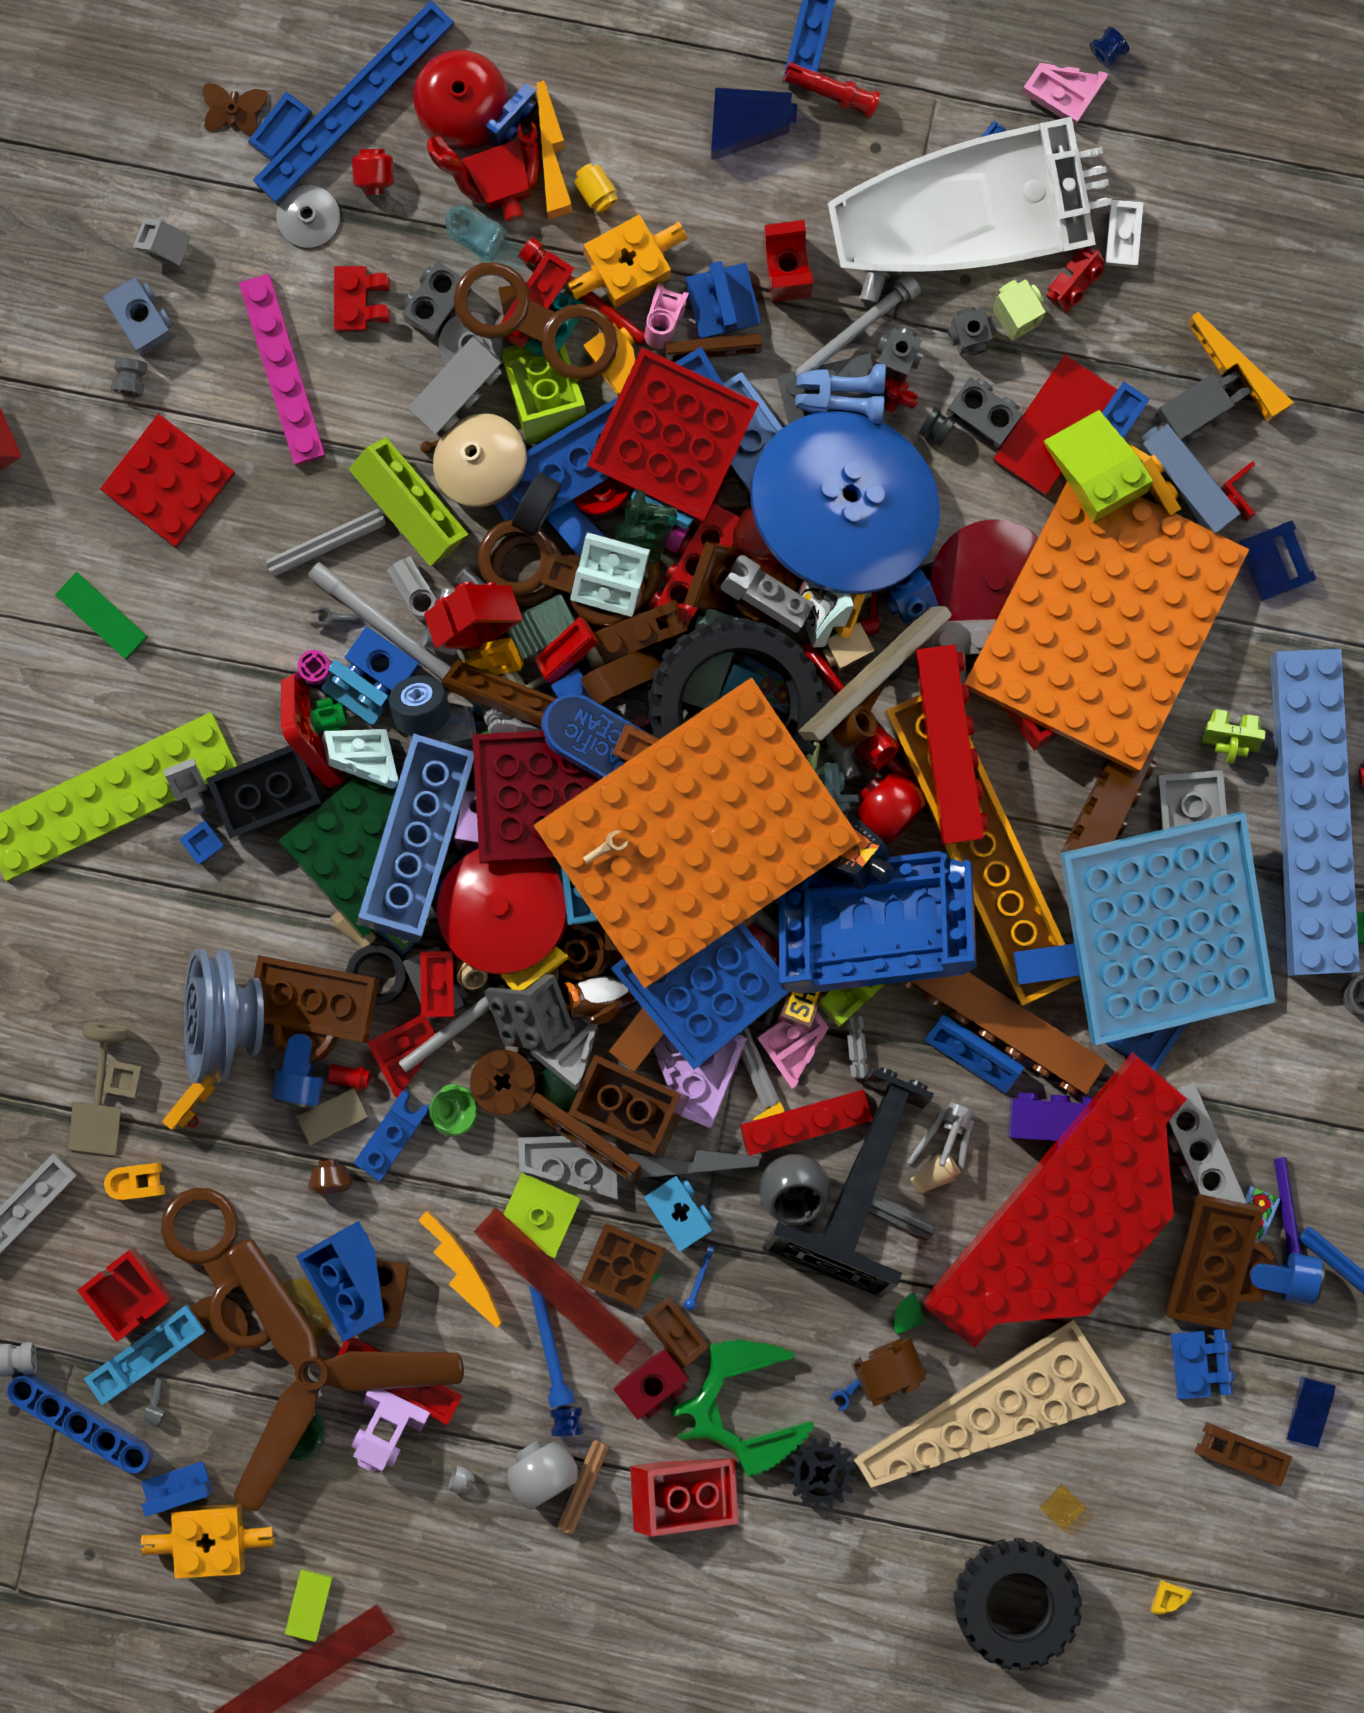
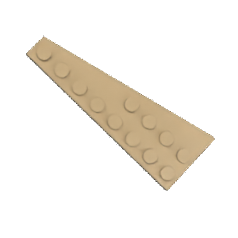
(1028, 1393)

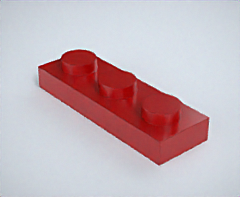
(543, 289)

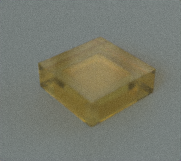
(1062, 1507)

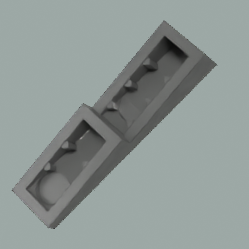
(703, 1161)

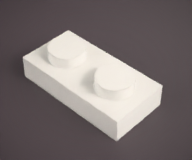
(1124, 234)

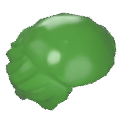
(453, 1110)

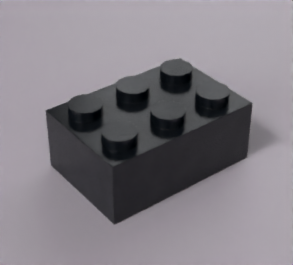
(264, 792)

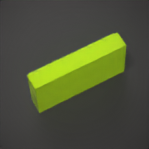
(308, 1605)

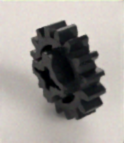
(834, 1462)

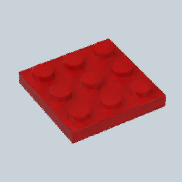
(167, 480)

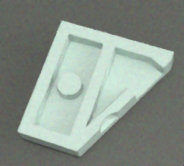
(362, 754)

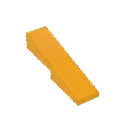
(552, 141)
(1227, 357)

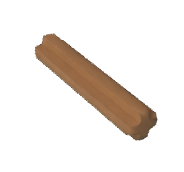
(583, 1487)

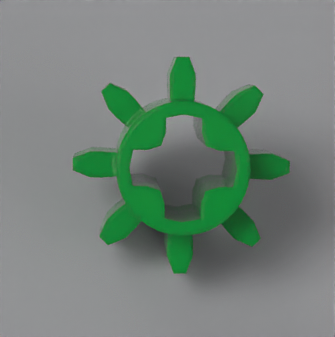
(328, 716)

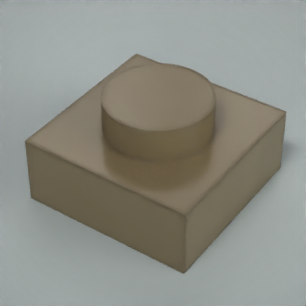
(123, 1079)

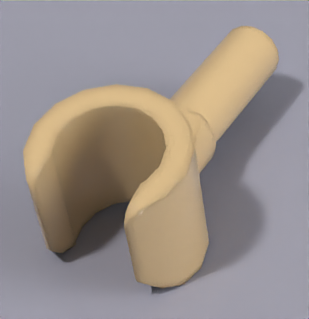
(605, 847)

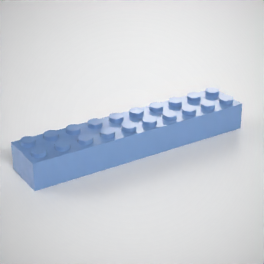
(1314, 812)

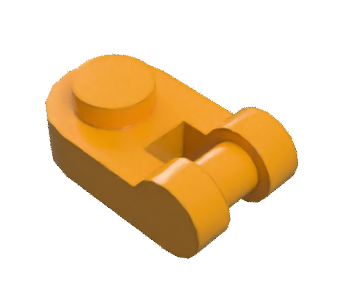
(123, 1182)

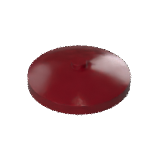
(980, 568)

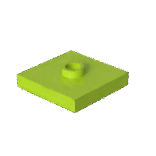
(541, 1212)

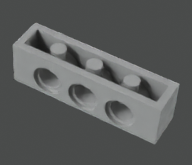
(1214, 1157)

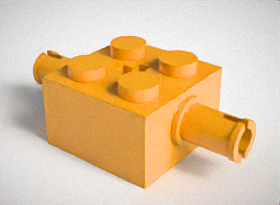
(633, 242)
(192, 1556)

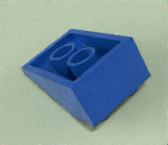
(346, 1280)

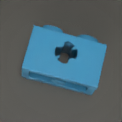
(662, 1203)

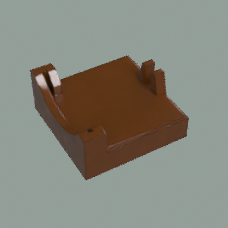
(622, 1265)

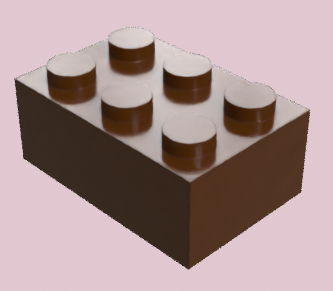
(628, 1105)

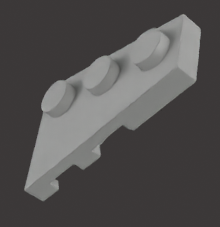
(567, 1163)

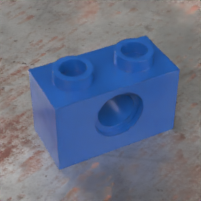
(371, 646)

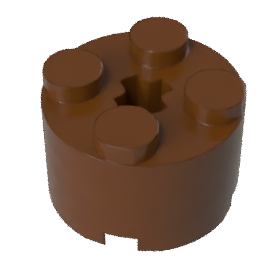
(485, 1086)
(890, 1369)

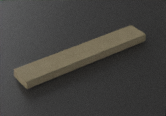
(875, 673)

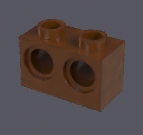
(394, 1292)

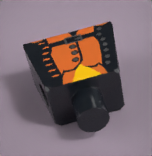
(862, 861)

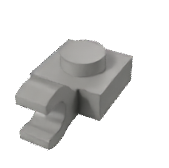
(187, 783)

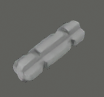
(857, 1047)

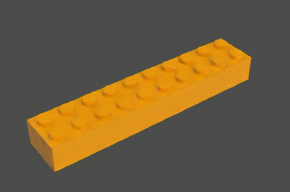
(1003, 883)

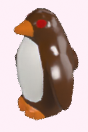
(597, 998)

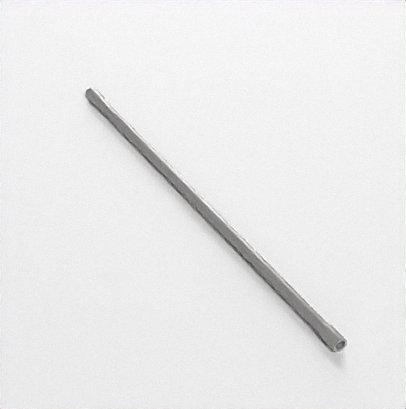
(334, 585)

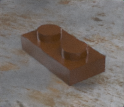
(675, 1332)

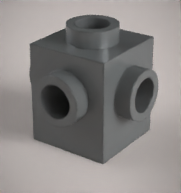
(967, 341)
(898, 363)

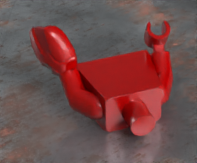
(494, 176)

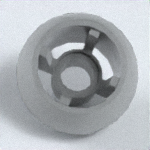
(541, 1473)

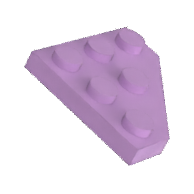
(706, 1083)

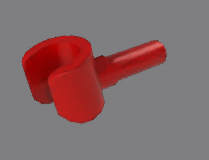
(872, 624)

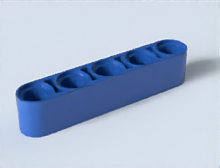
(64, 1423)

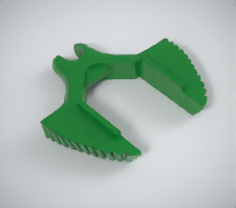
(754, 1452)

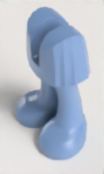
(821, 380)

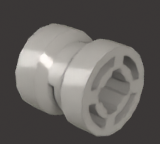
(21, 1358)

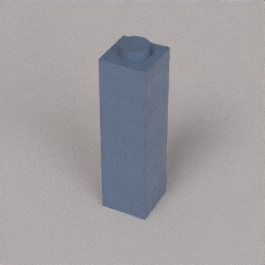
(1192, 482)

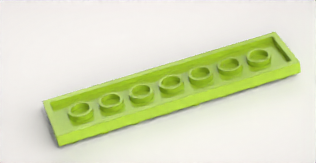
(106, 797)

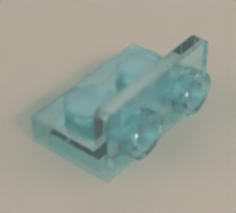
(834, 783)

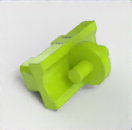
(1233, 739)

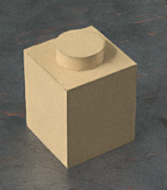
(846, 652)

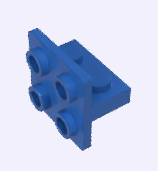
(722, 300)

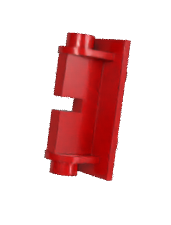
(1086, 268)

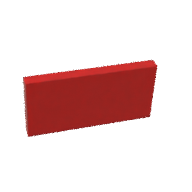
(1062, 401)

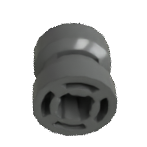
(128, 379)

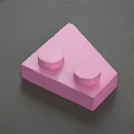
(1063, 89)
(792, 1046)

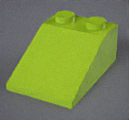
(540, 394)
(1099, 465)

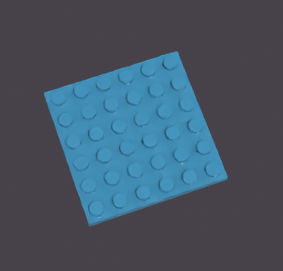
(1167, 927)

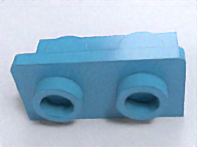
(355, 693)

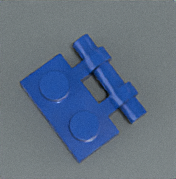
(1191, 1364)

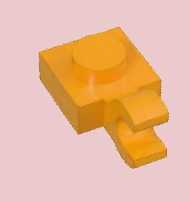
(496, 656)

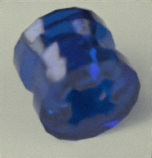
(1109, 47)
(566, 1421)

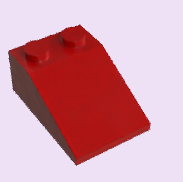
(683, 1495)

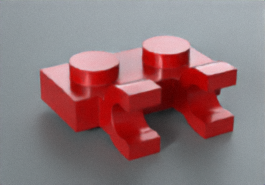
(351, 298)

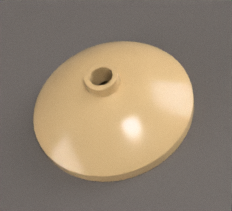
(491, 471)

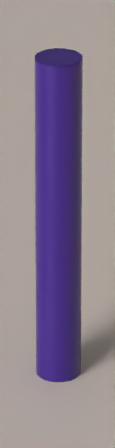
(1287, 1205)

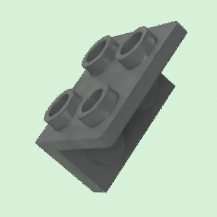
(532, 1016)

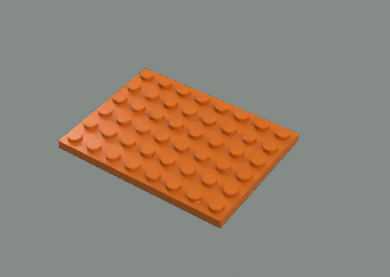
(1106, 624)
(713, 829)

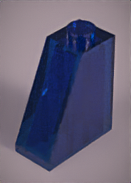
(749, 118)

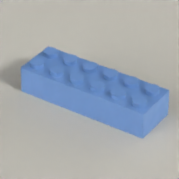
(415, 838)

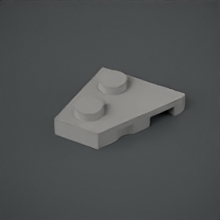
(572, 1054)

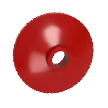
(603, 497)

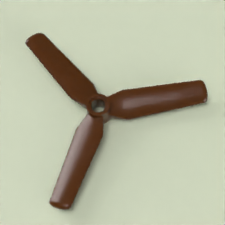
(298, 1345)

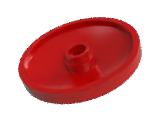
(502, 913)

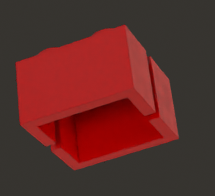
(471, 615)
(125, 1296)

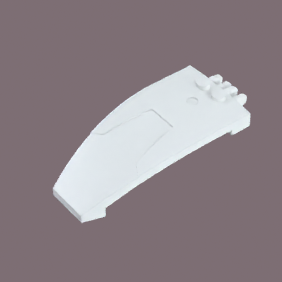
(972, 204)

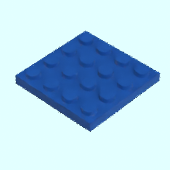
(710, 994)

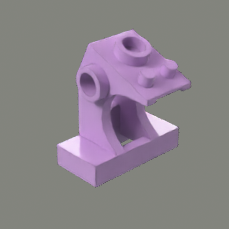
(375, 1452)

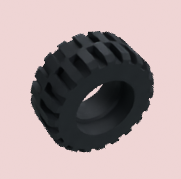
(1043, 1640)

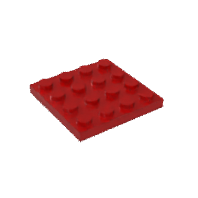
(672, 434)

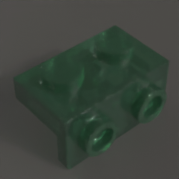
(647, 525)

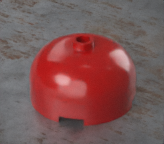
(463, 115)

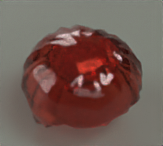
(748, 539)

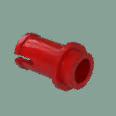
(349, 1077)

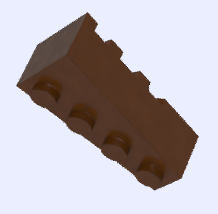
(1108, 804)

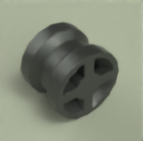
(937, 426)

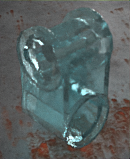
(480, 233)

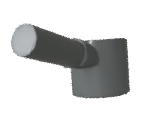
(328, 617)
(153, 1413)

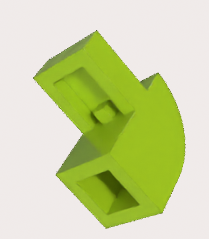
(844, 1002)

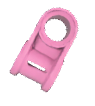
(666, 312)

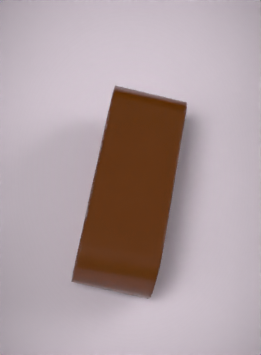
(621, 676)

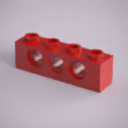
(718, 522)

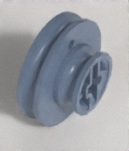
(219, 1016)

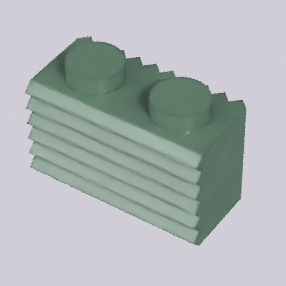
(541, 626)

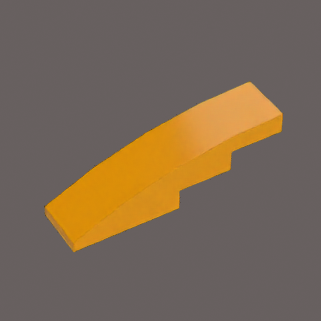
(468, 1279)

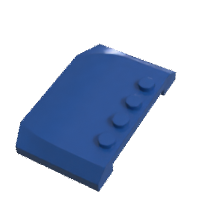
(880, 934)

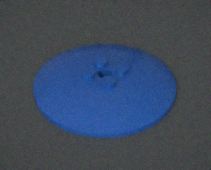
(822, 534)

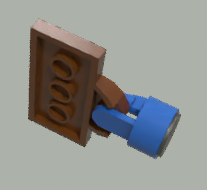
(309, 1014)
(1228, 1265)

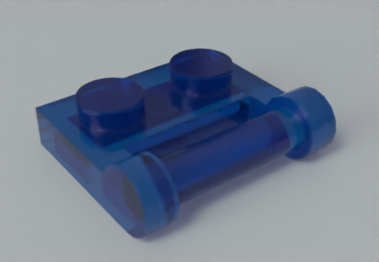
(1267, 565)

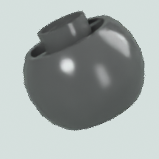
(794, 1189)

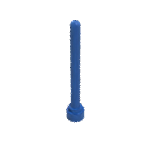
(559, 1392)

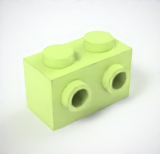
(1019, 308)

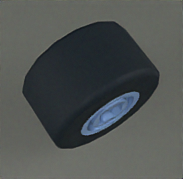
(419, 705)

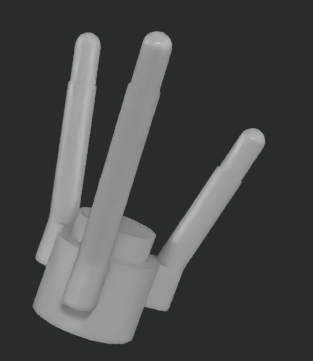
(957, 1120)

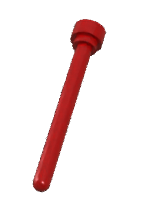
(533, 253)
(880, 746)

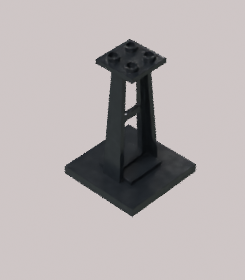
(835, 1250)

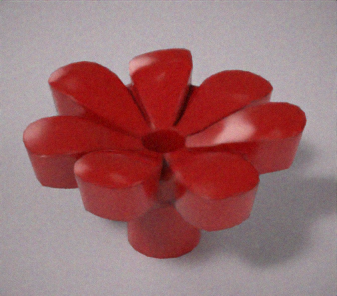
(898, 394)

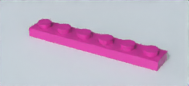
(282, 369)

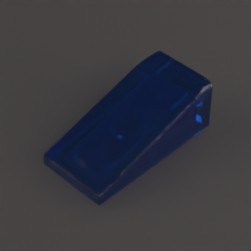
(1310, 1411)

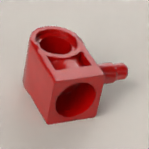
(893, 764)

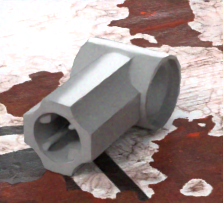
(411, 585)

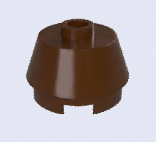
(586, 950)

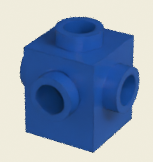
(911, 596)

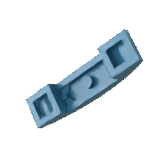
(145, 1355)

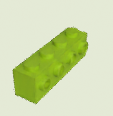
(408, 505)

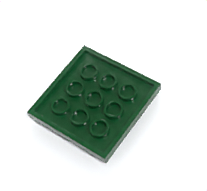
(341, 844)

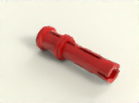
(846, 93)

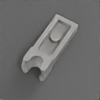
(766, 594)

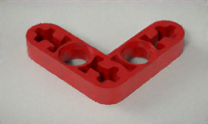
(299, 735)

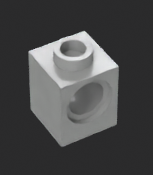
(162, 241)

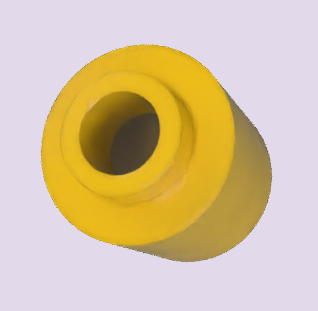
(596, 187)

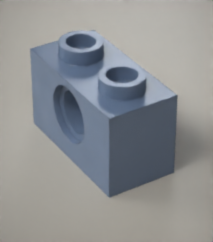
(125, 302)

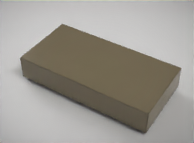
(332, 1116)

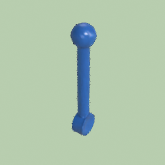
(690, 1303)

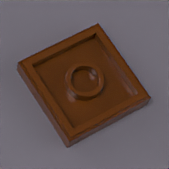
(710, 574)

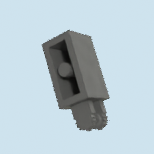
(1200, 406)

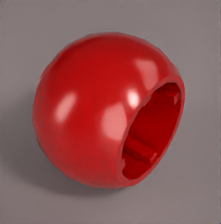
(890, 806)

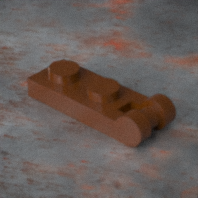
(638, 631)
(1244, 1454)

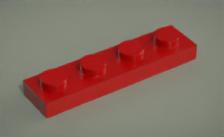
(805, 1122)
(438, 1400)

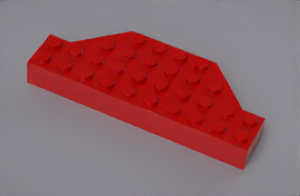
(1073, 1217)

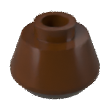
(329, 1178)

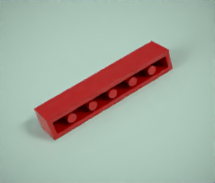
(949, 744)

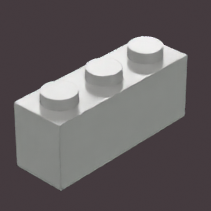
(456, 386)

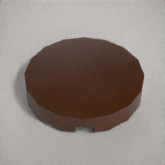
(209, 1344)

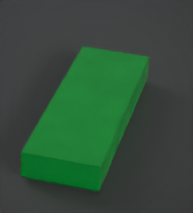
(101, 615)

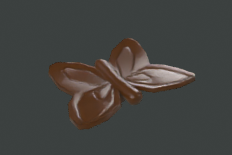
(232, 109)

